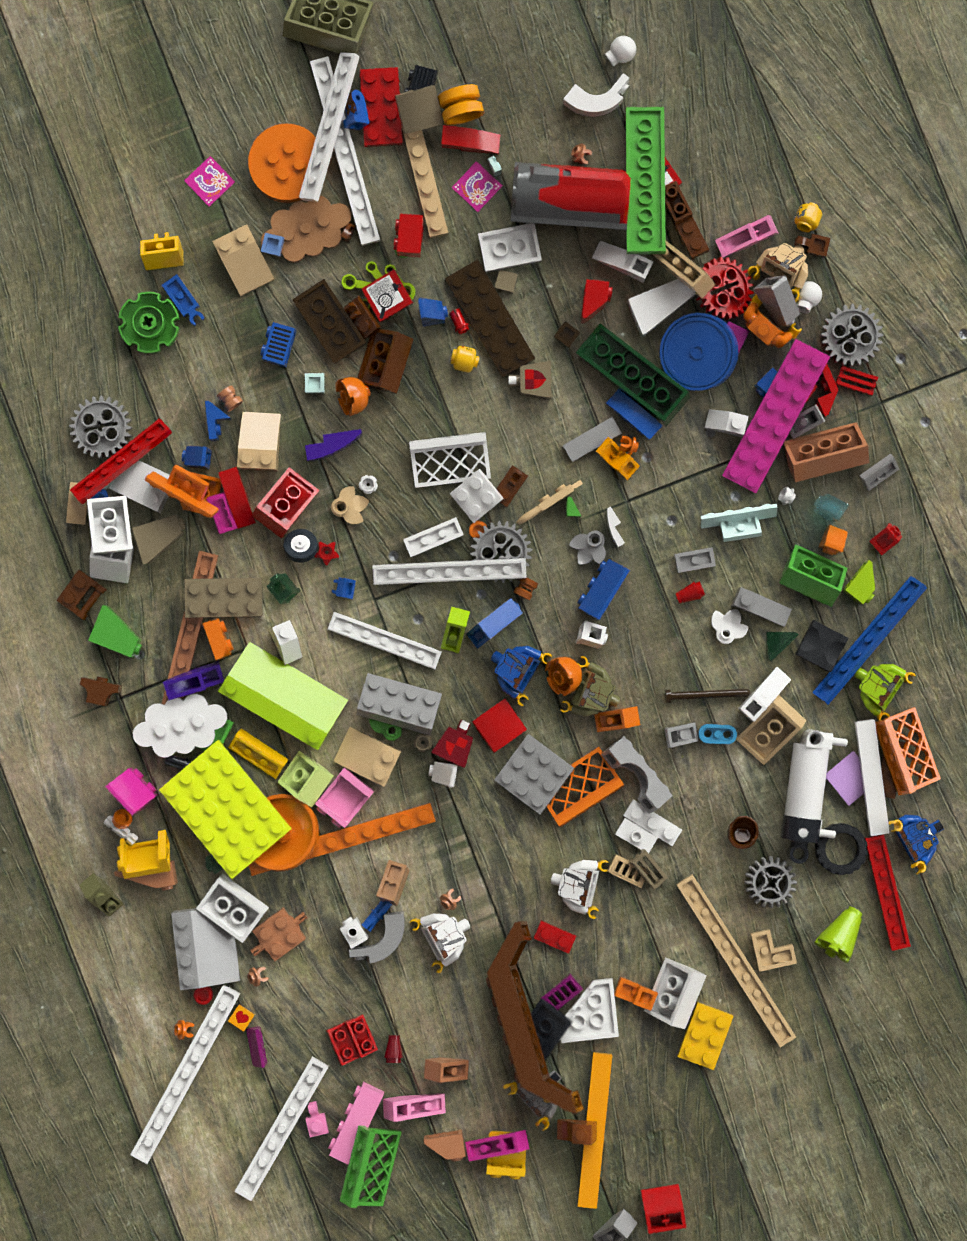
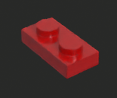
(554, 936)

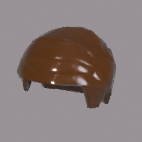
(743, 832)

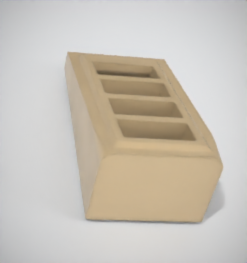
(611, 869)

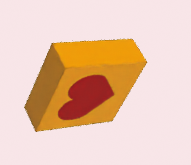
(241, 1017)

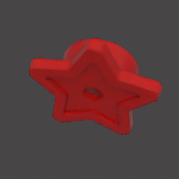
(326, 557)

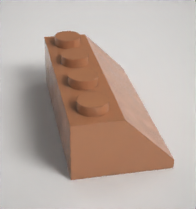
(826, 452)

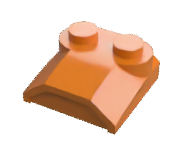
(216, 635)

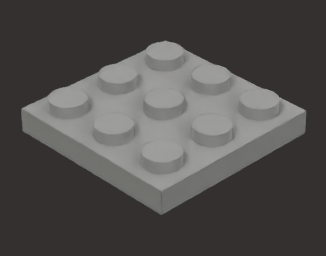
(534, 774)

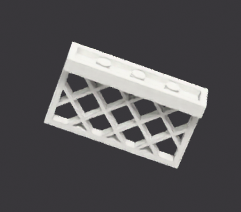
(448, 443)

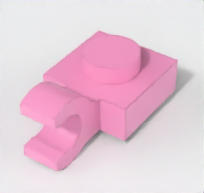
(316, 1122)

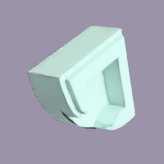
(495, 166)

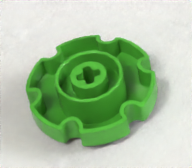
(135, 328)

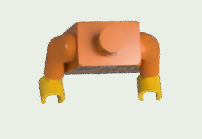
(765, 328)

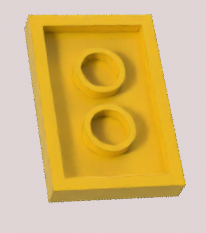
(705, 1035)

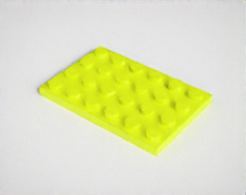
(225, 809)

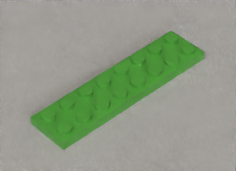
(647, 172)

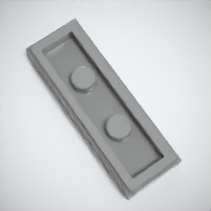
(591, 439)

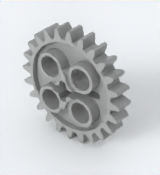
(843, 320)
(97, 410)
(487, 539)

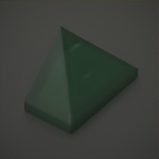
(777, 642)

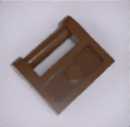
(77, 590)

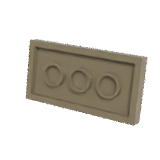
(223, 597)

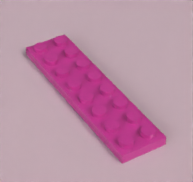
(775, 415)

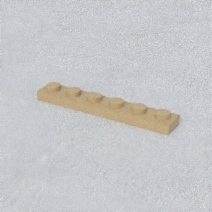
(426, 184)

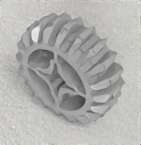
(763, 886)

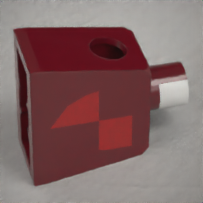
(455, 744)

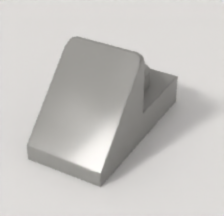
(806, 421)
(681, 735)

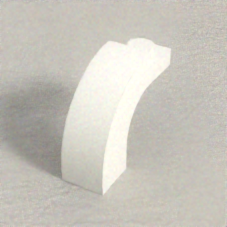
(596, 105)

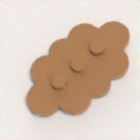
(309, 227)

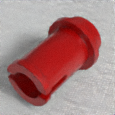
(459, 322)

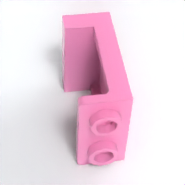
(344, 798)

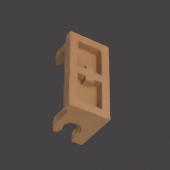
(393, 882)

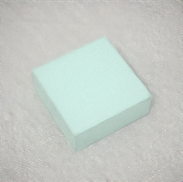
(314, 383)

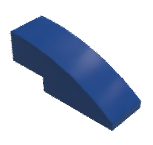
(634, 414)

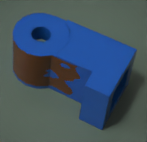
(356, 111)

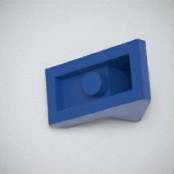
(213, 415)

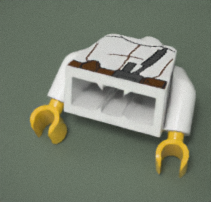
(578, 885)
(444, 937)

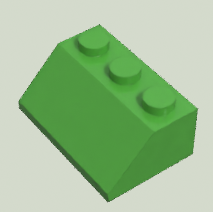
(813, 575)

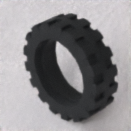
(860, 855)

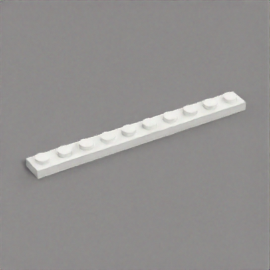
(347, 161)
(185, 1074)

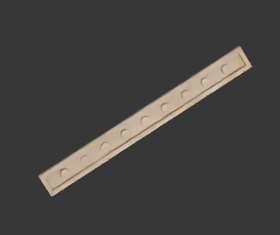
(736, 960)

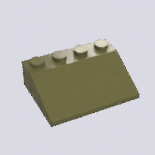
(328, 23)

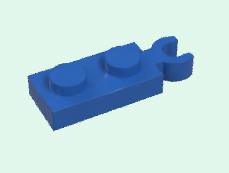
(182, 298)

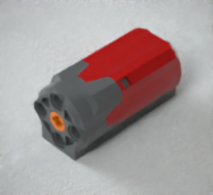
(570, 195)

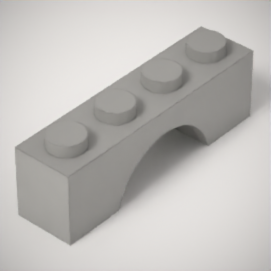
(652, 790)

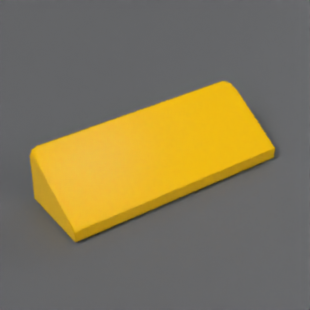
(258, 753)

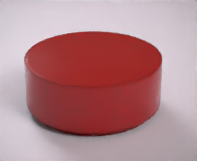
(203, 995)

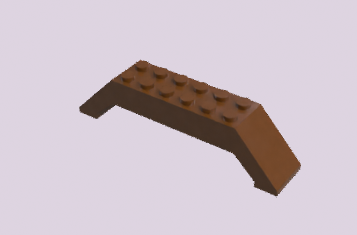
(519, 1025)

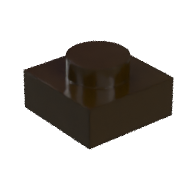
(566, 334)

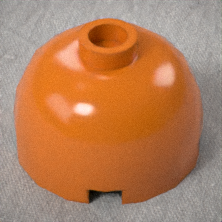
(353, 395)
(564, 675)

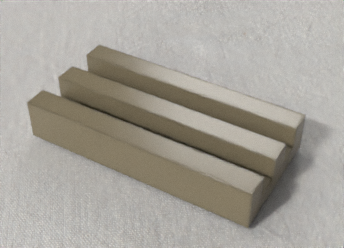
(638, 857)

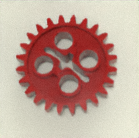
(730, 305)

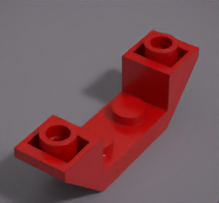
(828, 384)

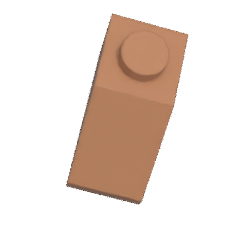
(446, 1069)
(447, 1144)

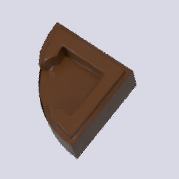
(348, 232)

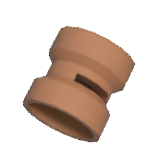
(229, 398)

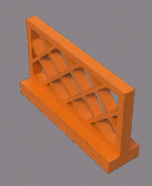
(896, 755)
(593, 797)

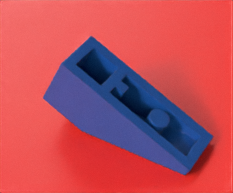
(432, 312)

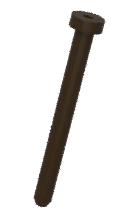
(705, 694)

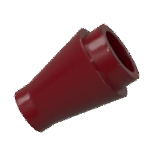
(393, 1050)

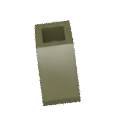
(100, 894)

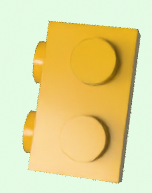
(506, 1165)

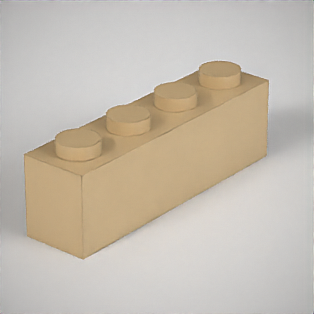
(685, 270)

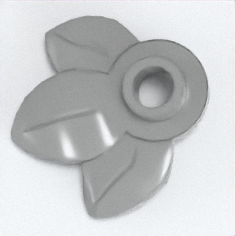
(587, 549)

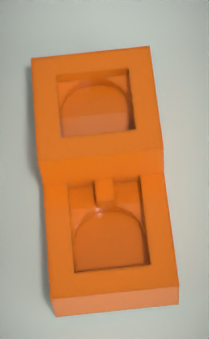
(635, 993)

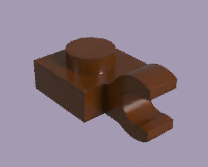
(816, 245)

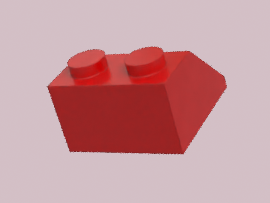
(595, 298)

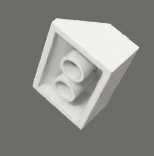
(232, 908)
(677, 993)

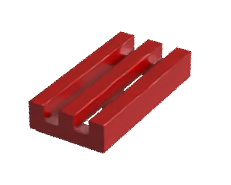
(855, 372)

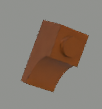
(577, 1131)

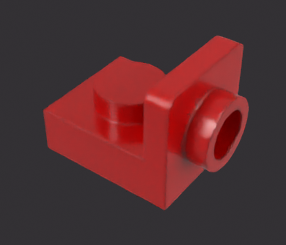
(886, 538)

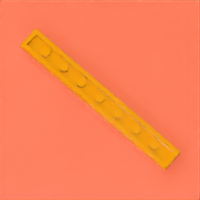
(595, 1112)

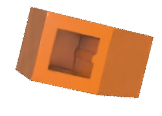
(833, 540)

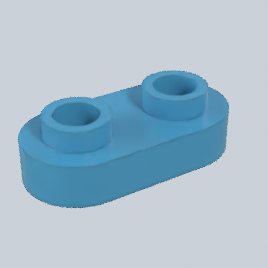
(717, 734)

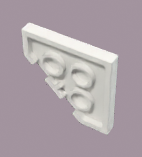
(593, 1013)

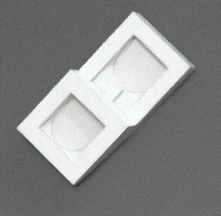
(612, 522)

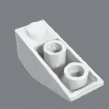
(618, 259)
(764, 694)

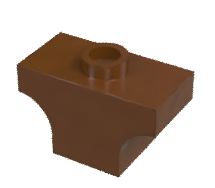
(99, 690)

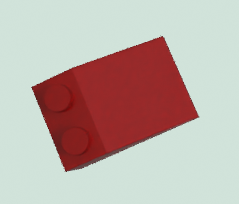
(285, 502)

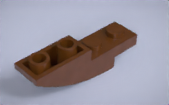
(683, 221)

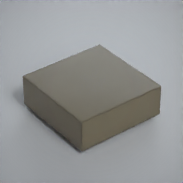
(506, 281)

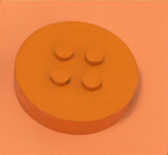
(280, 161)

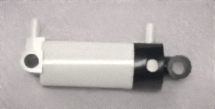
(806, 792)

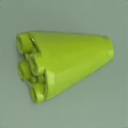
(841, 935)

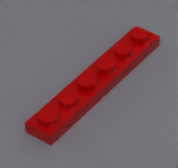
(121, 461)
(887, 892)

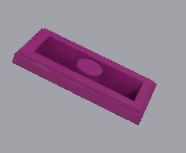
(256, 1047)

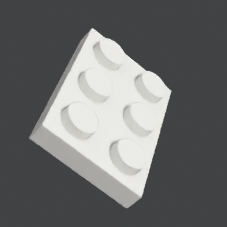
(510, 247)

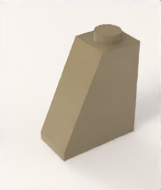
(157, 537)

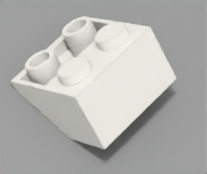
(111, 566)

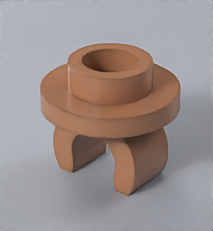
(578, 153)
(448, 902)
(254, 976)

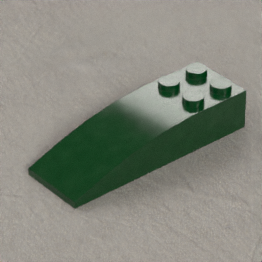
(633, 374)

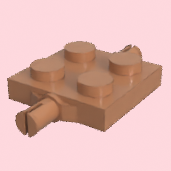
(279, 934)

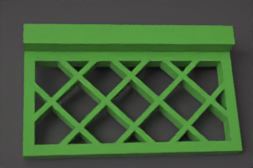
(359, 1165)

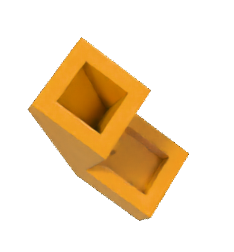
(618, 460)

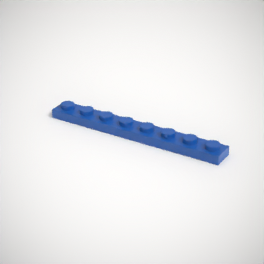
(869, 640)

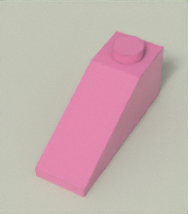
(413, 1106)

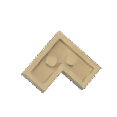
(767, 955)

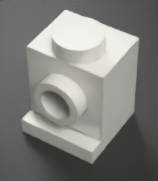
(598, 631)
(360, 935)

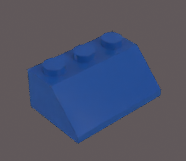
(602, 589)

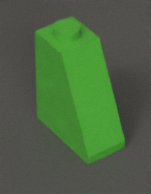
(114, 633)

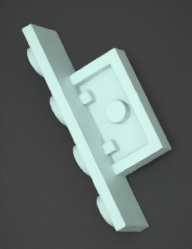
(739, 523)

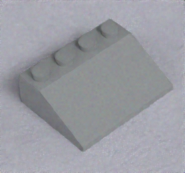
(203, 951)

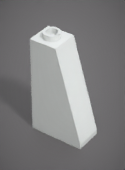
(658, 304)

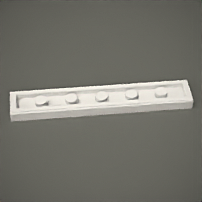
(384, 640)
(872, 777)

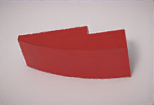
(470, 140)
(237, 497)

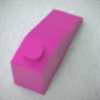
(497, 1145)

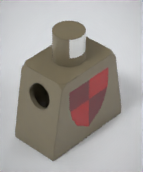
(533, 380)

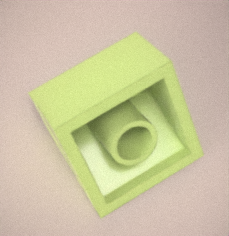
(305, 779)

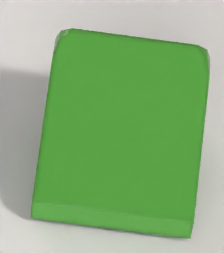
(571, 509)

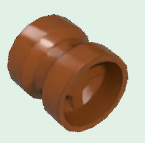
(528, 584)

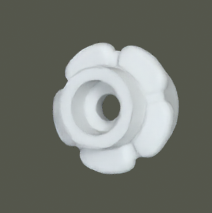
(368, 479)
(786, 495)

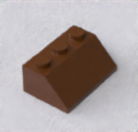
(385, 360)

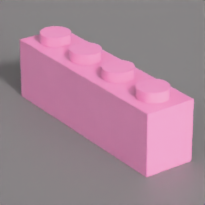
(358, 1113)

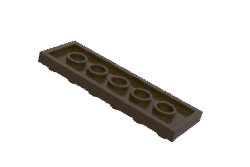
(490, 318)

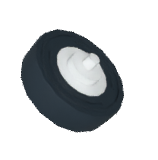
(300, 545)

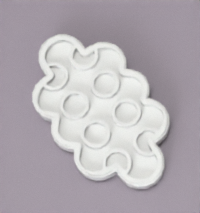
(180, 725)

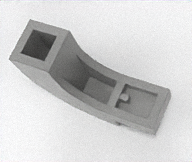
(393, 934)

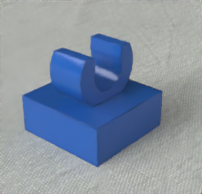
(345, 588)

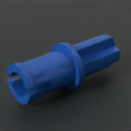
(376, 915)

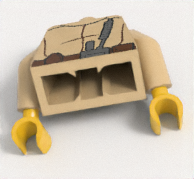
(783, 261)

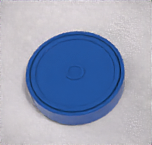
(699, 351)

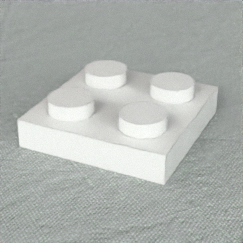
(476, 496)

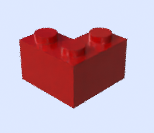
(410, 235)

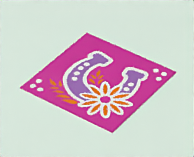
(209, 181)
(477, 186)

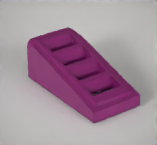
(569, 978)

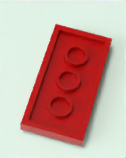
(379, 91)

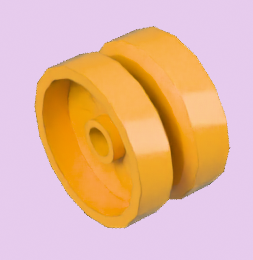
(461, 104)

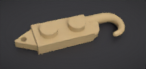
(547, 501)

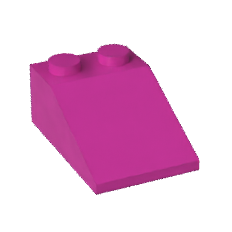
(132, 790)

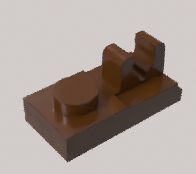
(362, 317)
(511, 484)

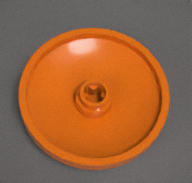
(299, 842)

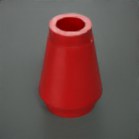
(690, 593)

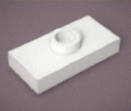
(636, 835)

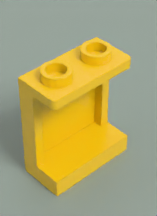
(144, 857)

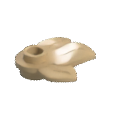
(353, 505)

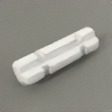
(123, 833)

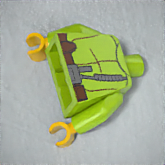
(880, 686)

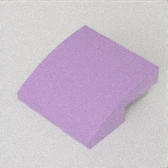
(847, 778)

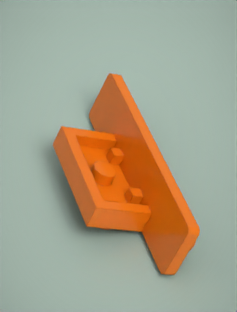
(185, 488)

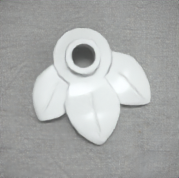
(730, 624)

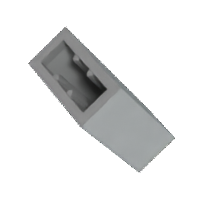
(778, 300)

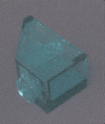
(830, 507)

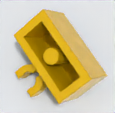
(161, 252)

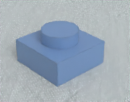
(272, 244)

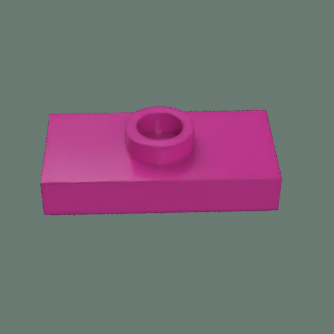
(223, 519)

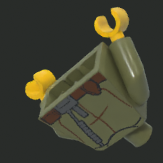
(593, 693)

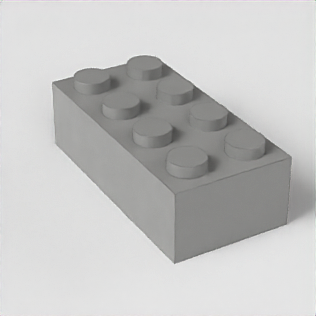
(398, 704)

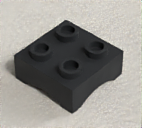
(821, 646)

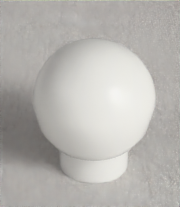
(621, 50)
(809, 297)

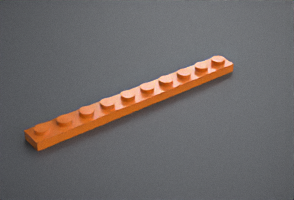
(366, 832)

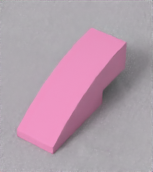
(746, 236)

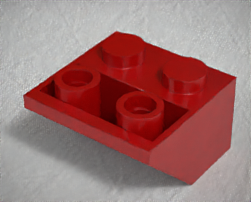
(663, 1208)

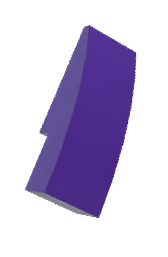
(332, 444)
(194, 680)

